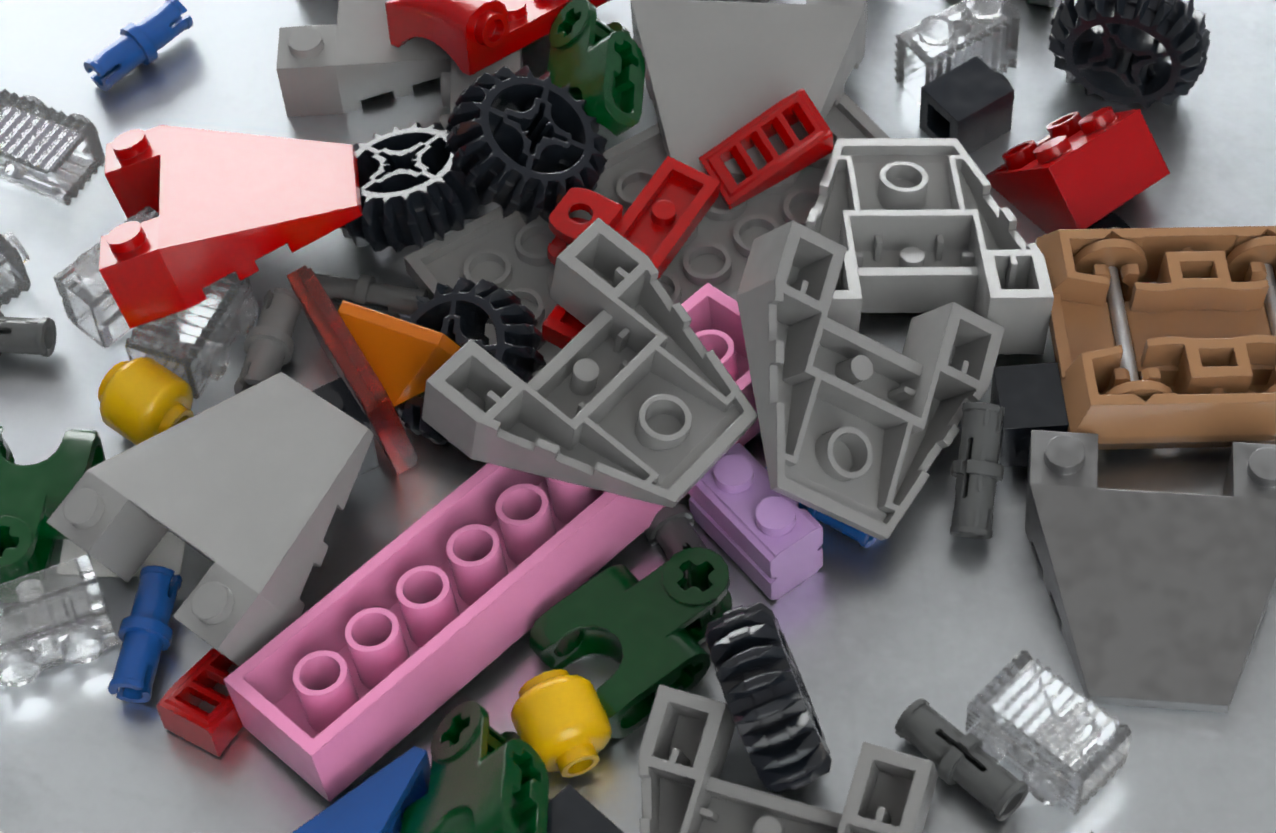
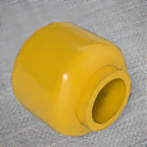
(143, 399)
(562, 721)

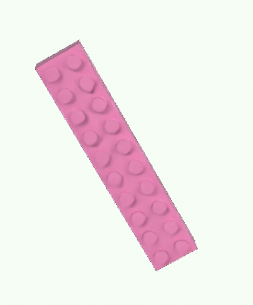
(444, 601)

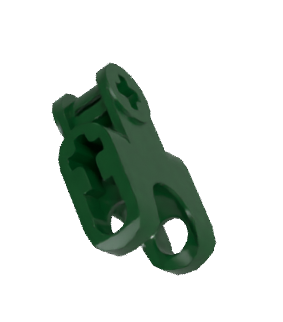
(599, 64)
(32, 495)
(643, 625)
(480, 780)

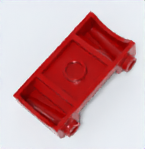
(474, 30)

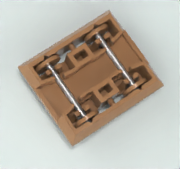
(1168, 357)

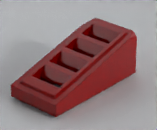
(775, 120)
(181, 702)

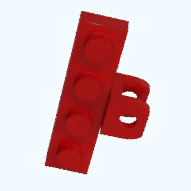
(654, 223)

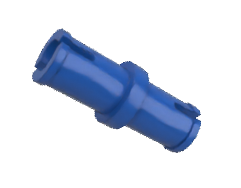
(138, 44)
(145, 634)

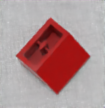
(1080, 169)

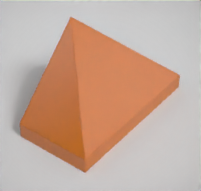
(397, 350)

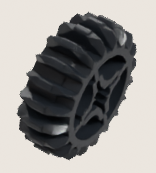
(1130, 48)
(524, 142)
(409, 190)
(462, 316)
(767, 698)

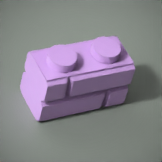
(755, 525)

